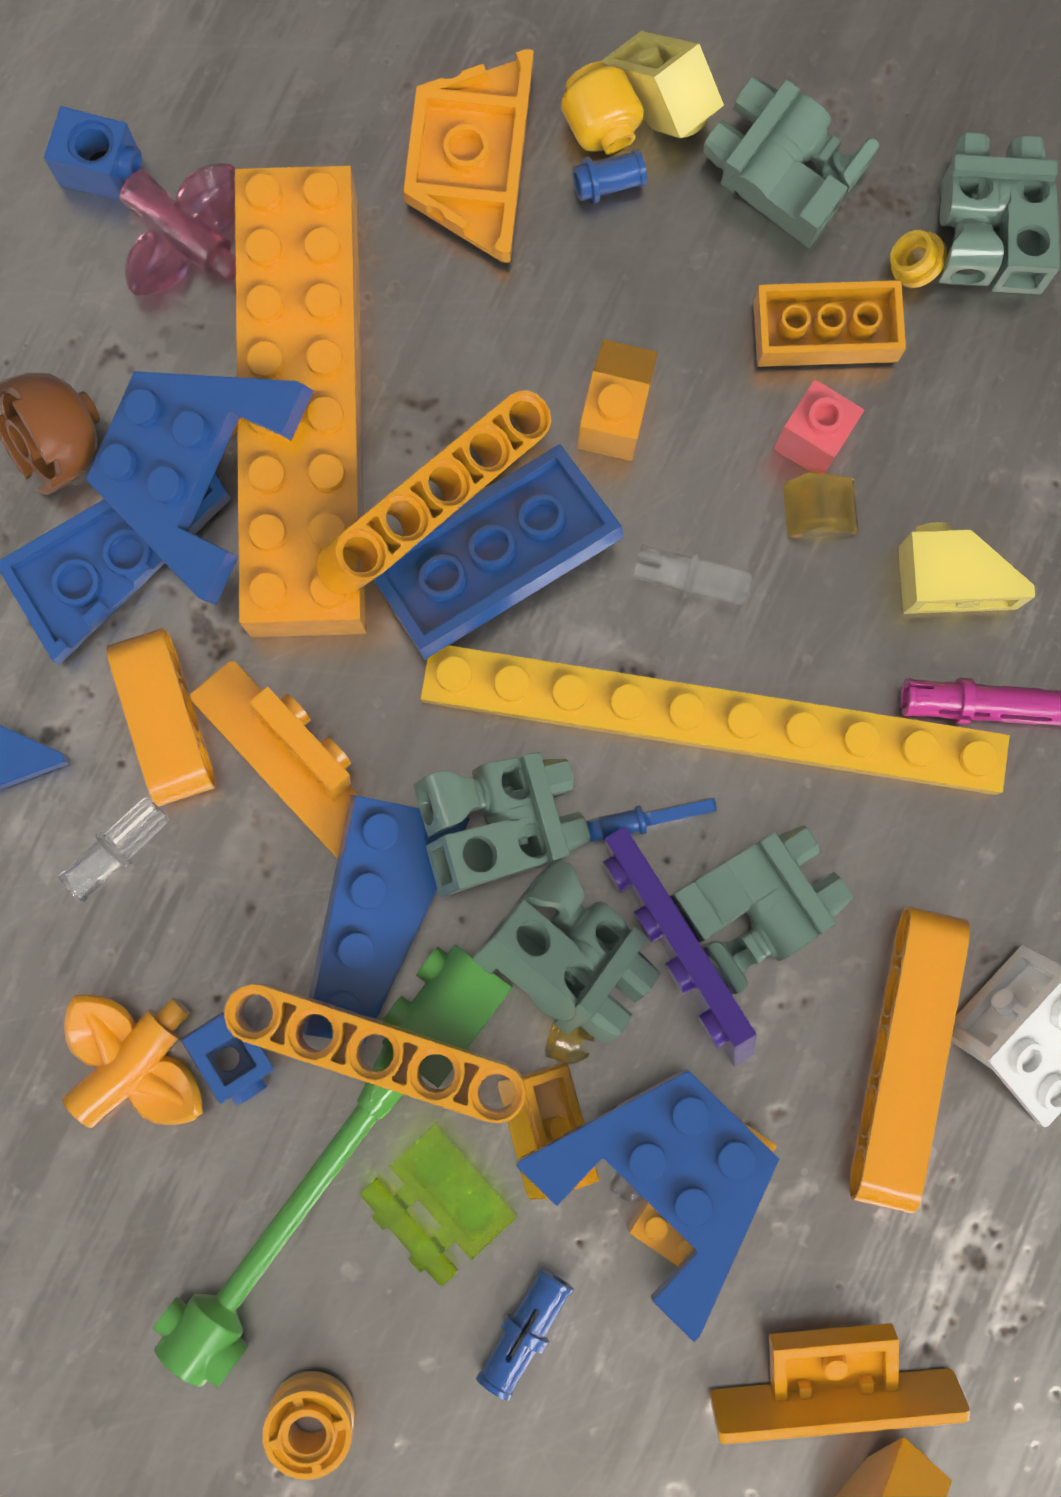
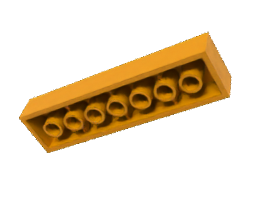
(302, 326)

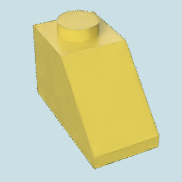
(669, 82)
(957, 573)

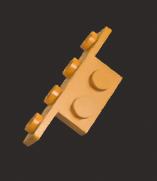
(281, 749)
(837, 1386)

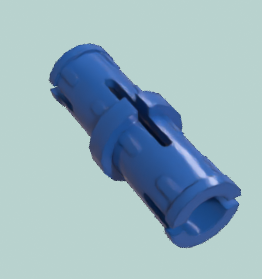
(504, 1371)

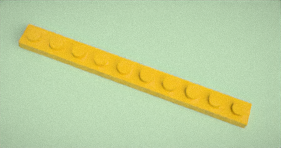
(716, 719)

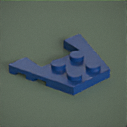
(166, 453)
(688, 1164)

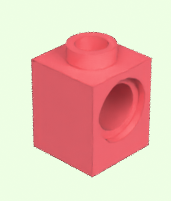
(818, 428)

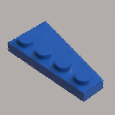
(86, 571)
(373, 907)

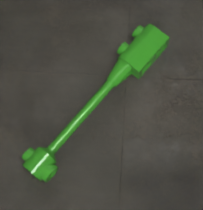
(453, 1006)

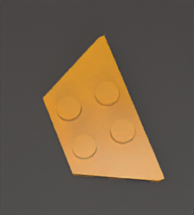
(470, 152)

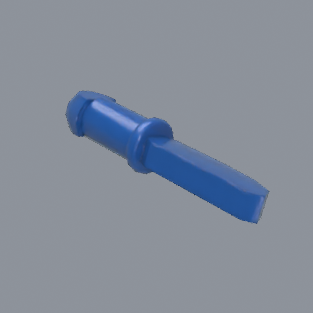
(637, 820)

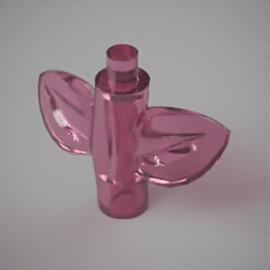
(180, 228)

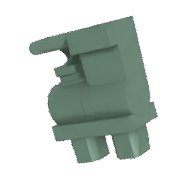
(769, 159)
(1006, 195)
(519, 816)
(775, 895)
(573, 971)

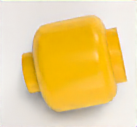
(602, 108)

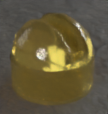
(567, 1047)

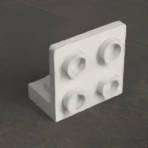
(1017, 1031)

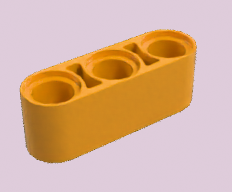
(161, 717)

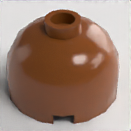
(47, 428)

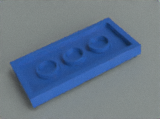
(498, 551)

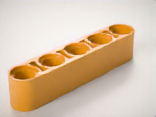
(415, 504)
(345, 1056)
(909, 1060)

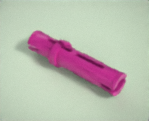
(970, 701)

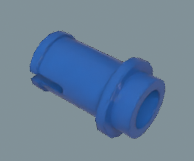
(608, 175)

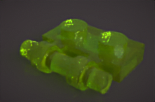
(451, 1191)

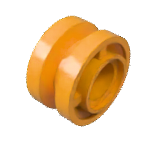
(305, 1453)

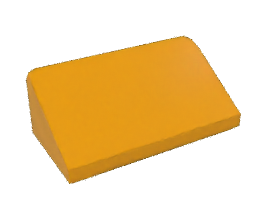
(547, 1114)

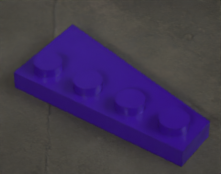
(689, 963)

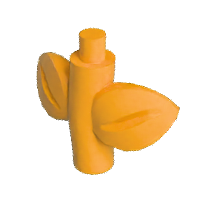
(129, 1062)

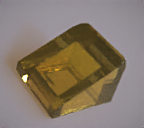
(820, 506)

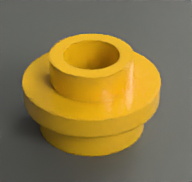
(917, 258)

